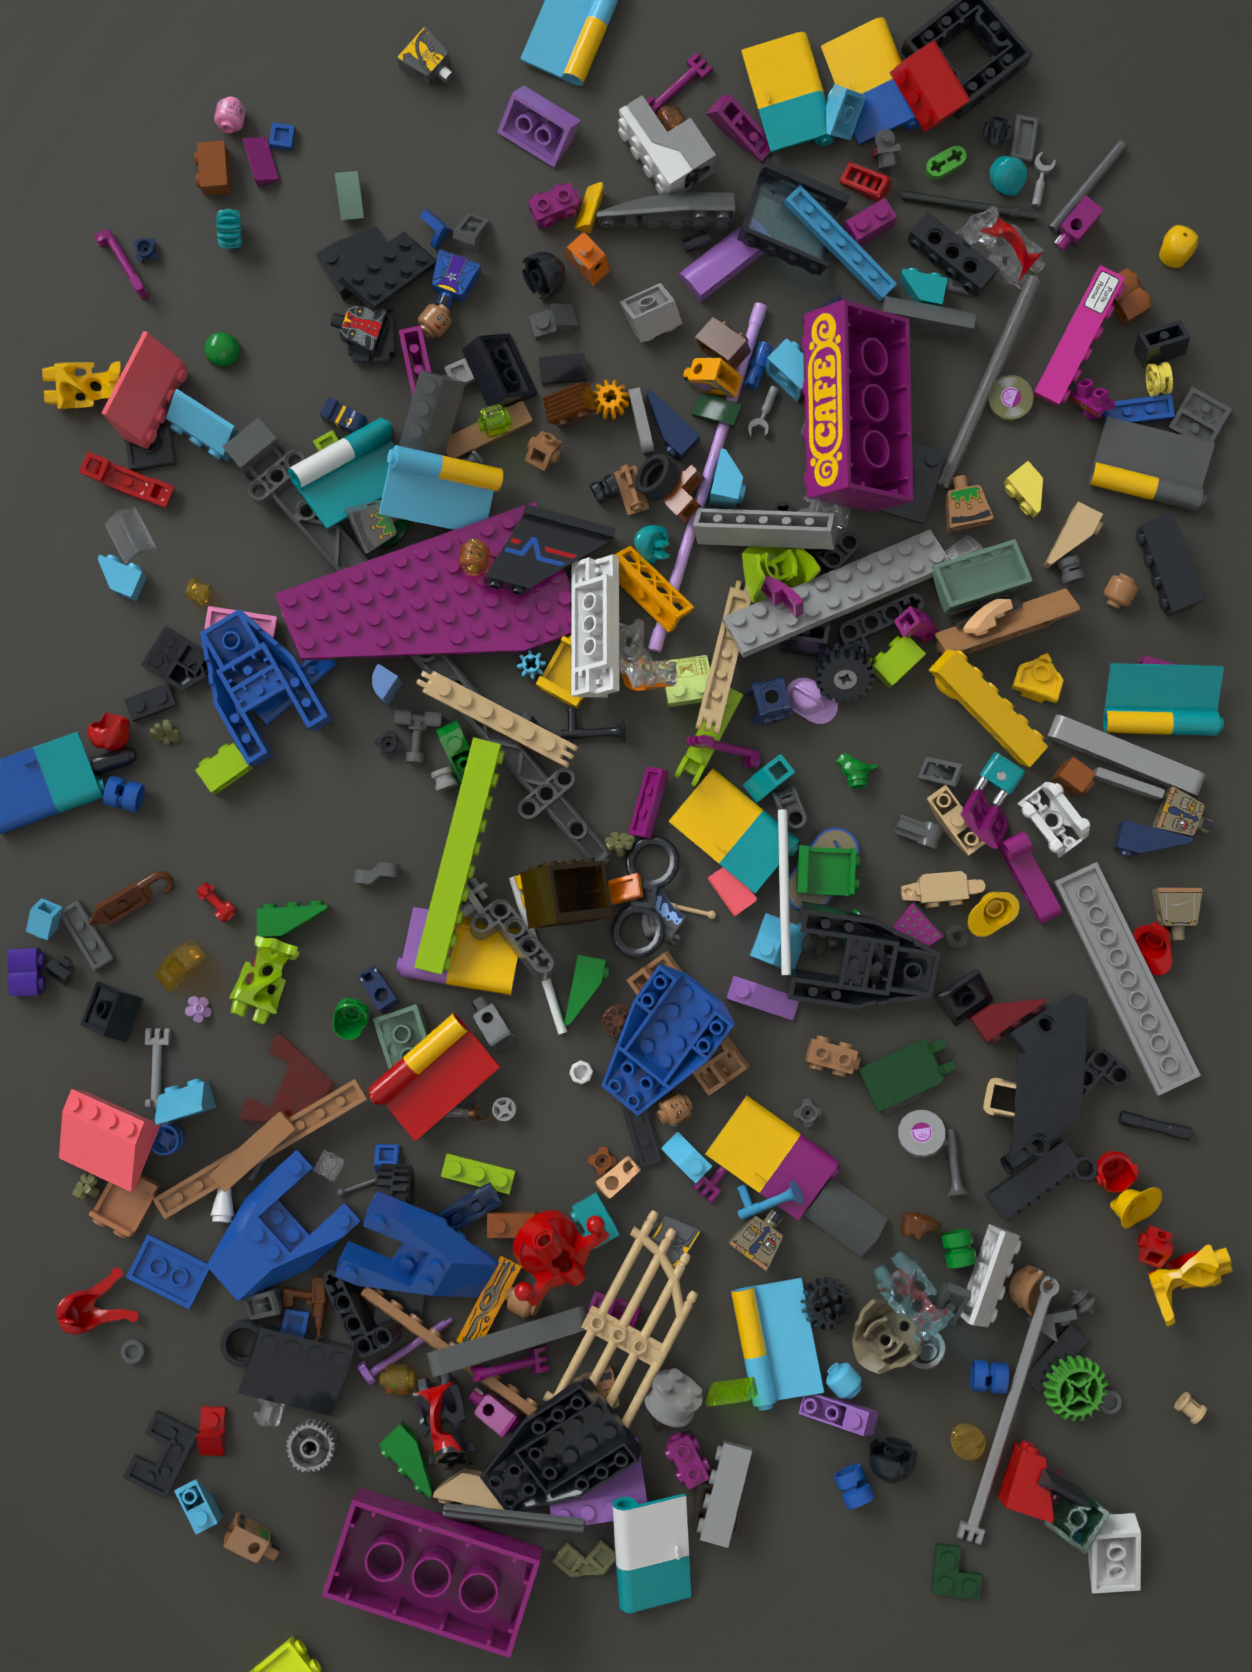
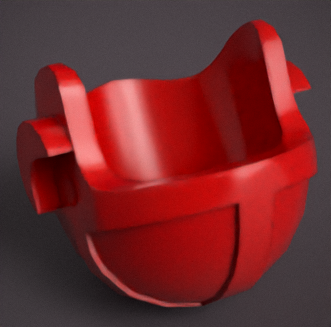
(1115, 1171)

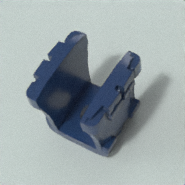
(766, 711)

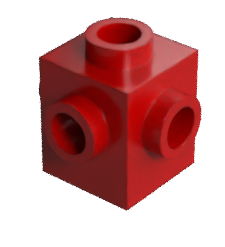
(1155, 1246)

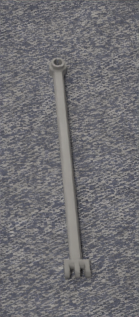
(973, 1524)

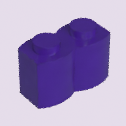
(25, 972)

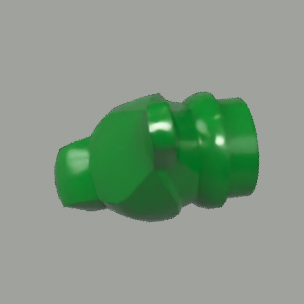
(855, 771)

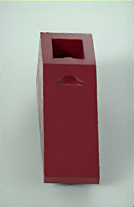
(996, 1018)

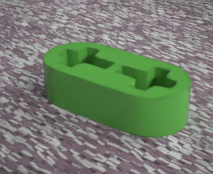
(948, 167)

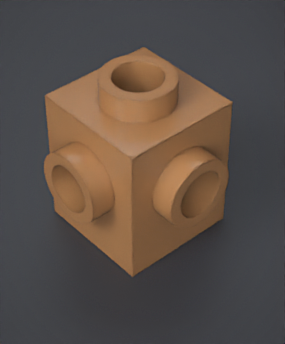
(543, 450)

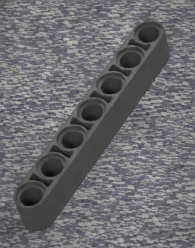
(506, 1341)

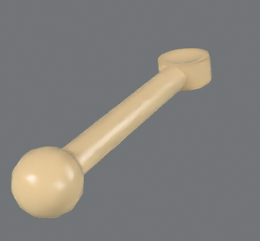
(711, 914)

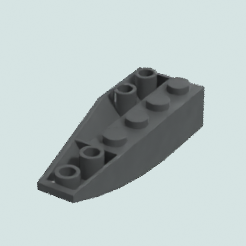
(673, 211)

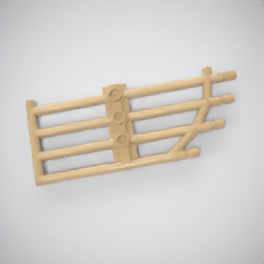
(622, 1335)

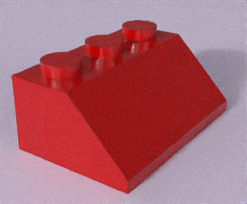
(929, 86)

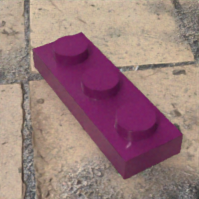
(648, 802)

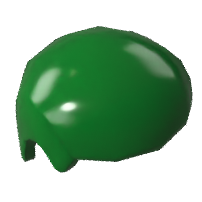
(221, 349)

